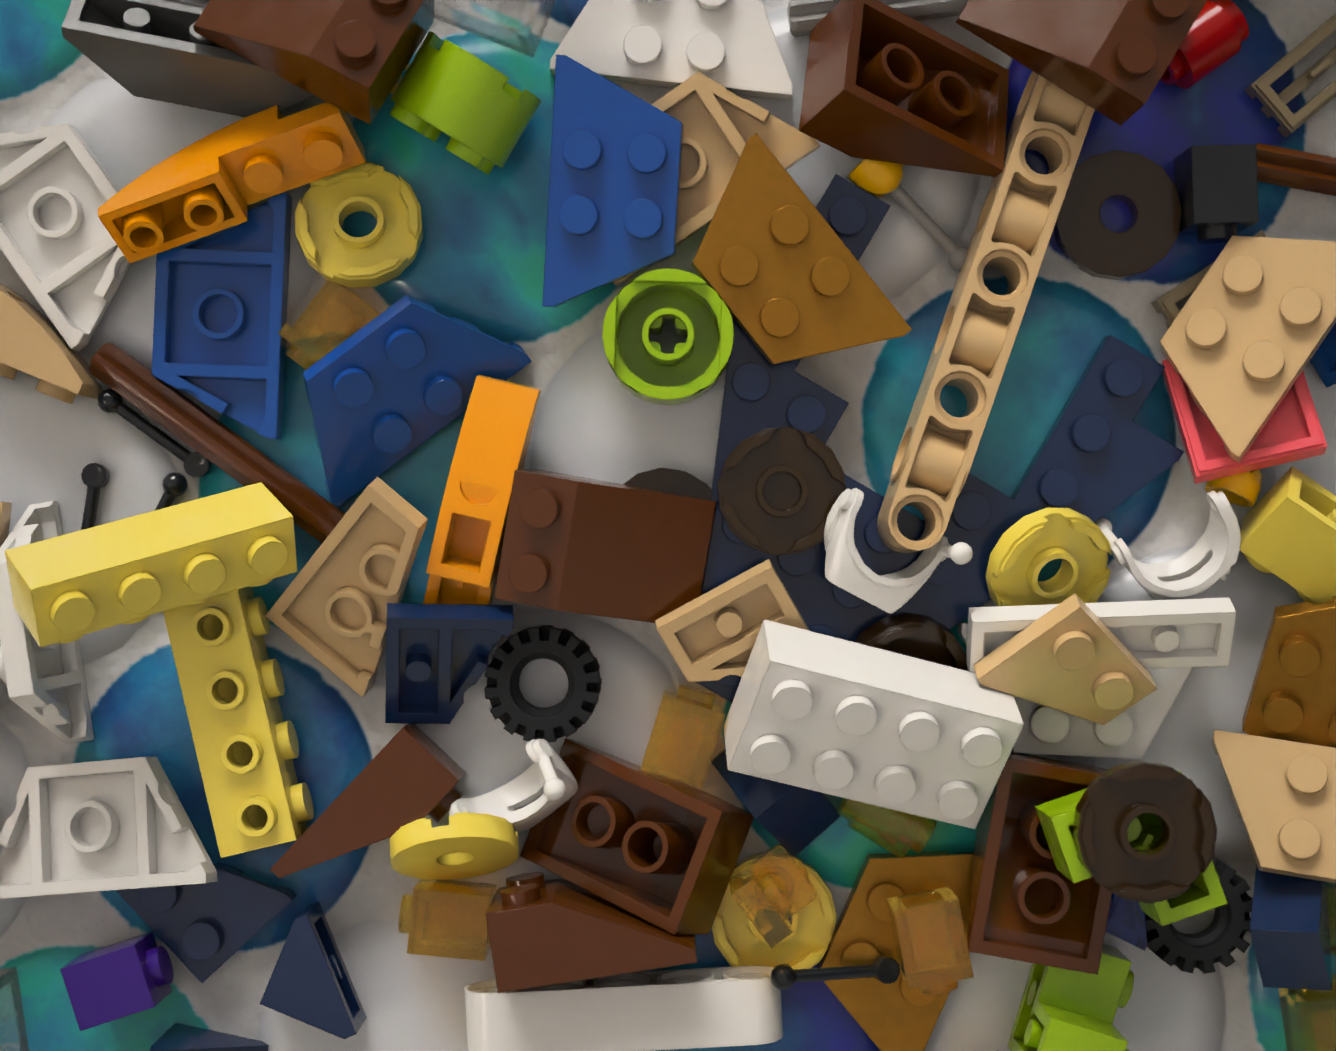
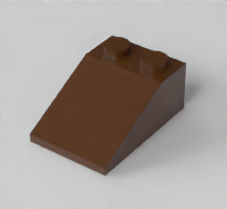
(327, 47)
(1092, 49)
(902, 92)
(602, 547)
(641, 841)
(1017, 895)
(566, 934)

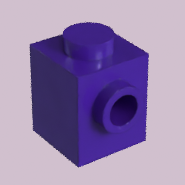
(118, 980)

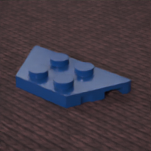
(608, 184)
(222, 317)
(397, 389)

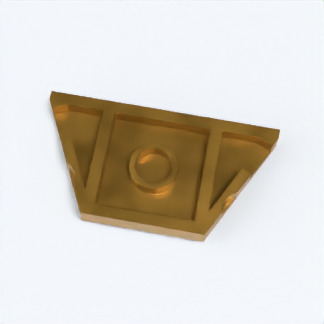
(787, 268)
(1296, 677)
(891, 1012)

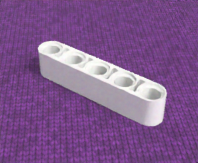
(629, 1012)

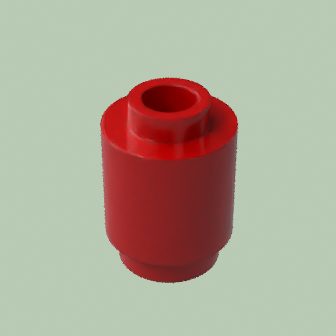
(1209, 43)

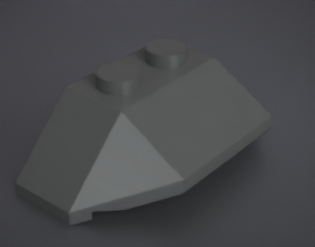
(161, 58)

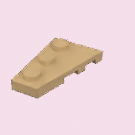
(343, 590)

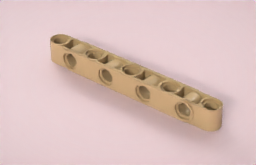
(980, 324)

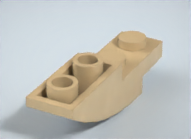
(37, 348)

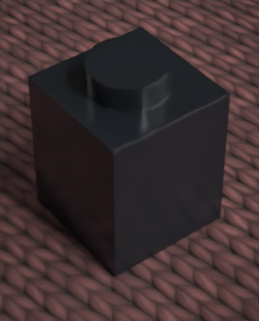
(1217, 190)

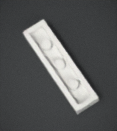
(1154, 631)

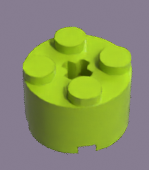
(465, 100)
(641, 311)

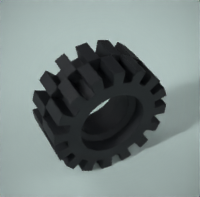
(515, 710)
(1215, 941)

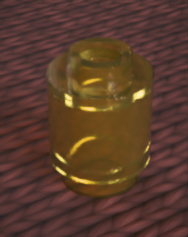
(887, 827)

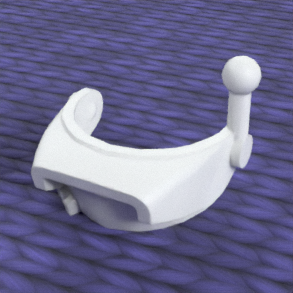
(1194, 569)
(847, 570)
(545, 778)

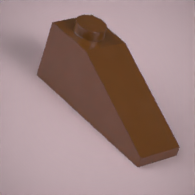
(396, 788)

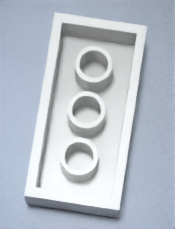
(869, 725)

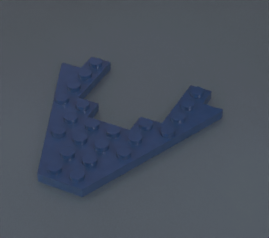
(1084, 464)

